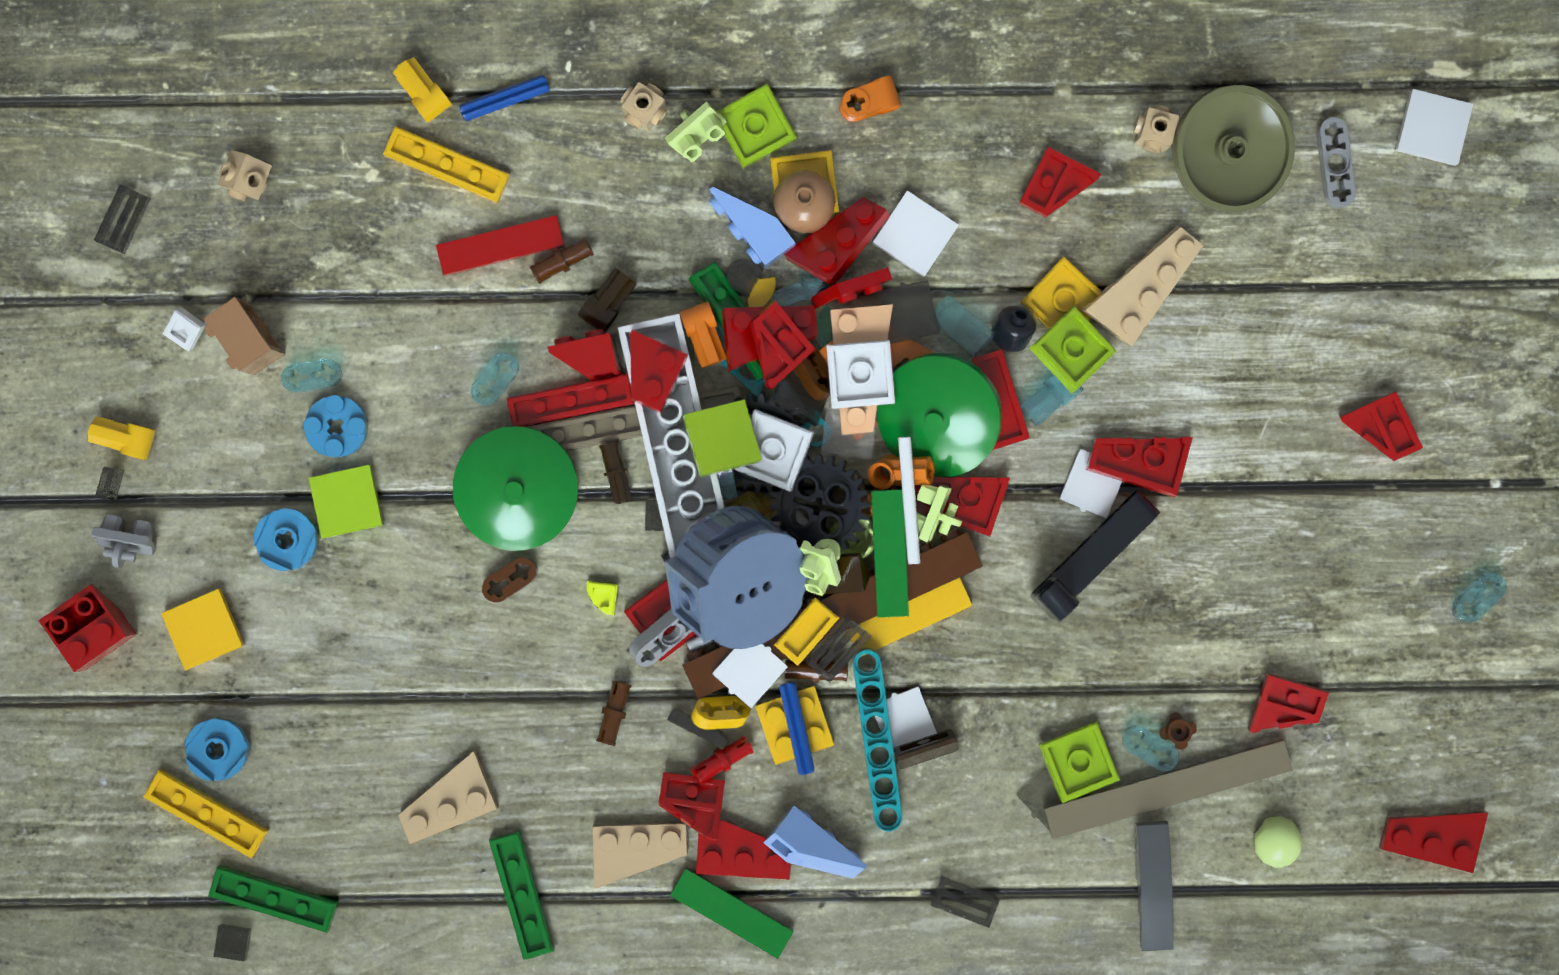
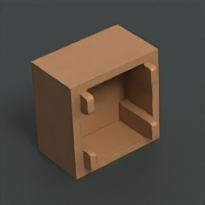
(243, 336)

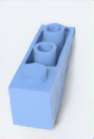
(760, 230)
(808, 845)

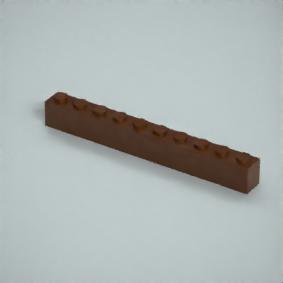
(936, 567)

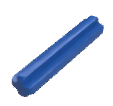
(504, 97)
(797, 728)

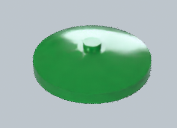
(945, 410)
(515, 488)

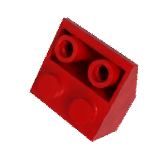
(591, 356)
(87, 628)

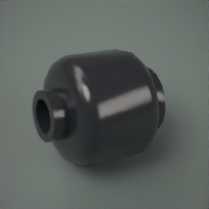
(1013, 329)

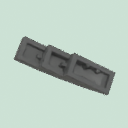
(1154, 885)

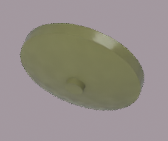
(1233, 148)

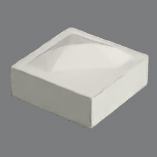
(184, 329)

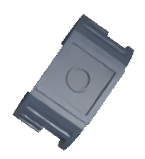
(708, 580)

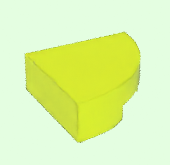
(603, 596)

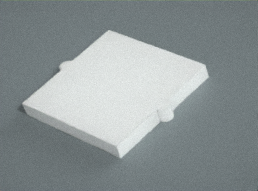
(1088, 489)
(750, 672)
(907, 717)

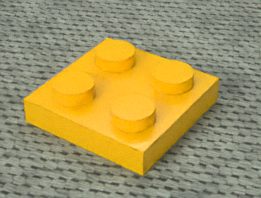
(776, 729)

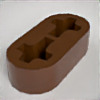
(812, 373)
(505, 573)

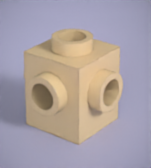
(647, 116)
(1148, 136)
(244, 176)

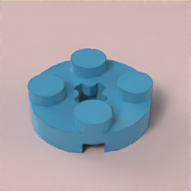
(335, 444)
(269, 546)
(199, 751)

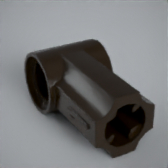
(602, 308)

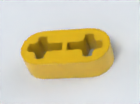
(721, 714)

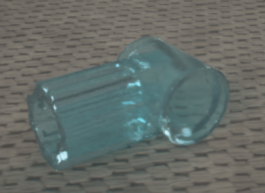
(1047, 400)

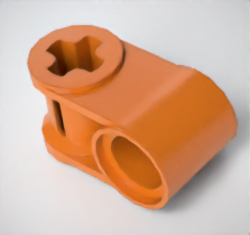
(875, 98)

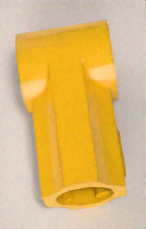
(425, 94)
(128, 439)

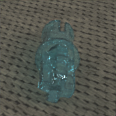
(799, 291)

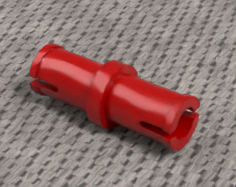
(721, 760)

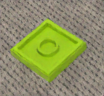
(756, 126)
(1072, 349)
(722, 438)
(346, 501)
(1078, 762)

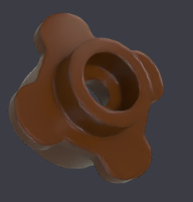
(1187, 730)

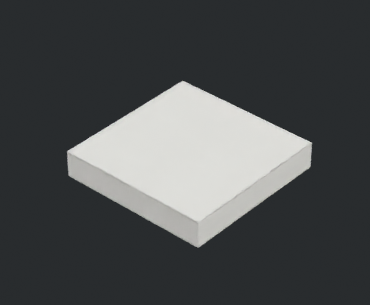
(1434, 127)
(915, 234)
(860, 374)
(781, 449)

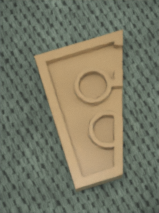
(450, 801)
(633, 848)

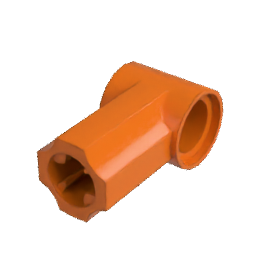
(701, 329)
(922, 468)

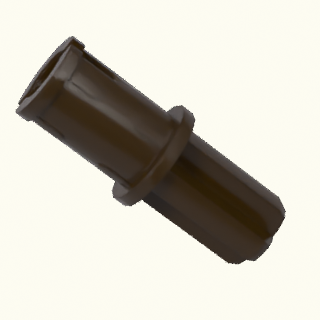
(615, 472)

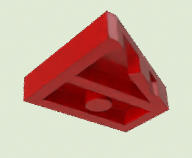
(1056, 183)
(847, 290)
(778, 344)
(653, 370)
(693, 803)

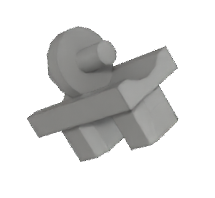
(124, 545)

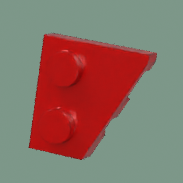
(1385, 426)
(1286, 704)

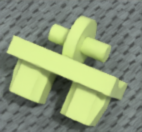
(695, 130)
(937, 498)
(820, 565)

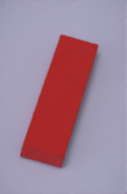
(500, 245)
(570, 401)

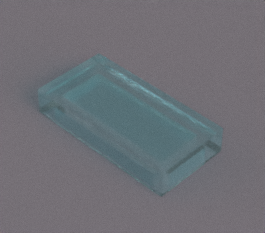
(963, 326)

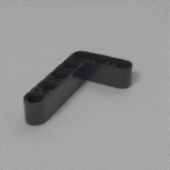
(1059, 590)

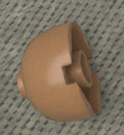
(804, 201)

